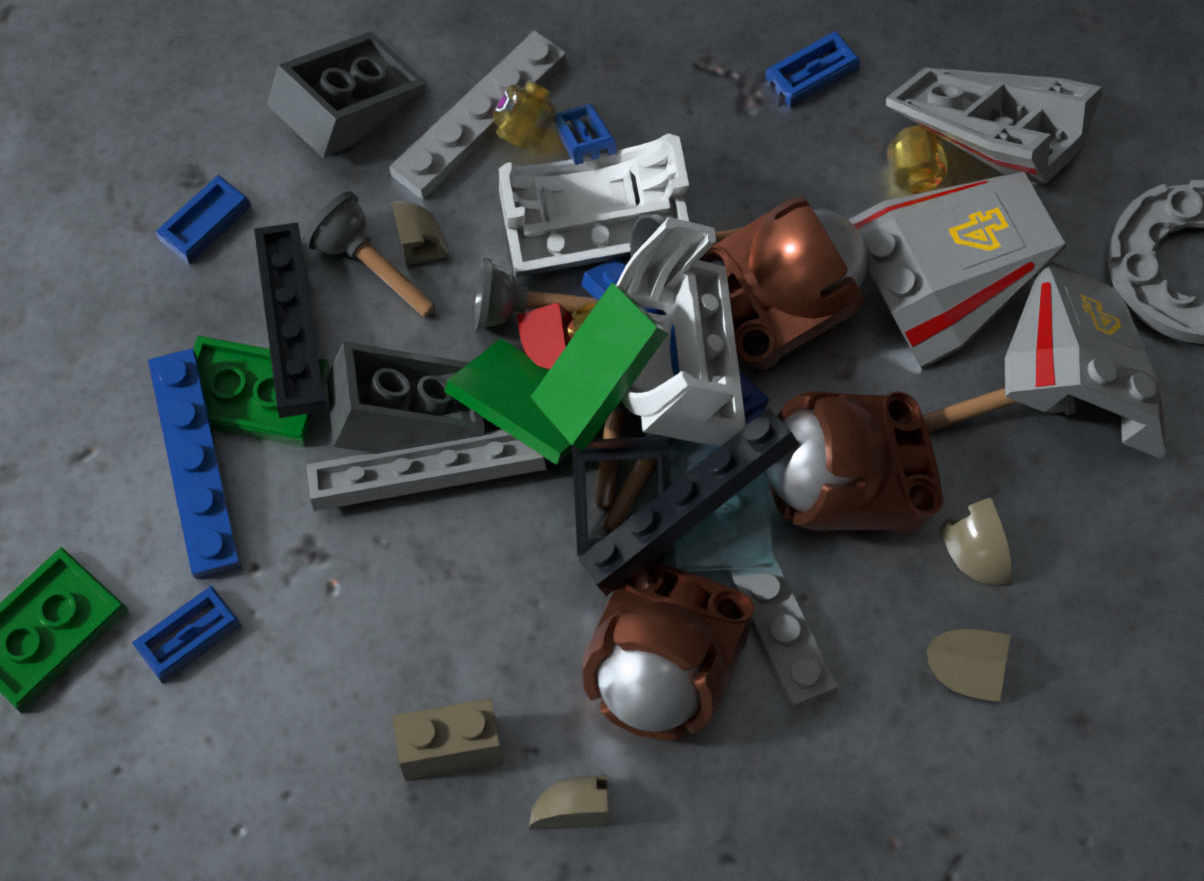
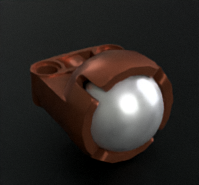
(791, 277)
(856, 464)
(666, 651)

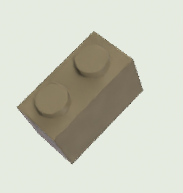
(447, 739)

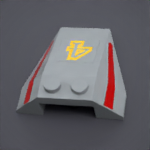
(1002, 118)
(956, 257)
(1085, 345)

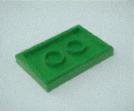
(598, 366)
(500, 390)
(243, 394)
(50, 626)

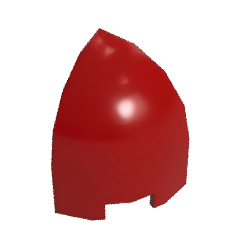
(544, 333)

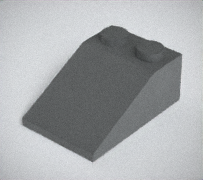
(342, 92)
(395, 400)

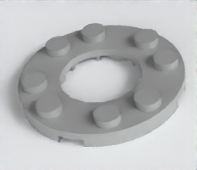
(1135, 266)

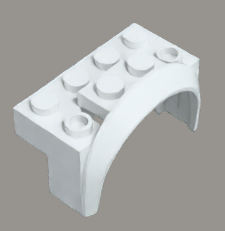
(589, 204)
(706, 395)

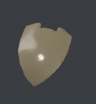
(418, 233)
(979, 544)
(970, 661)
(572, 803)

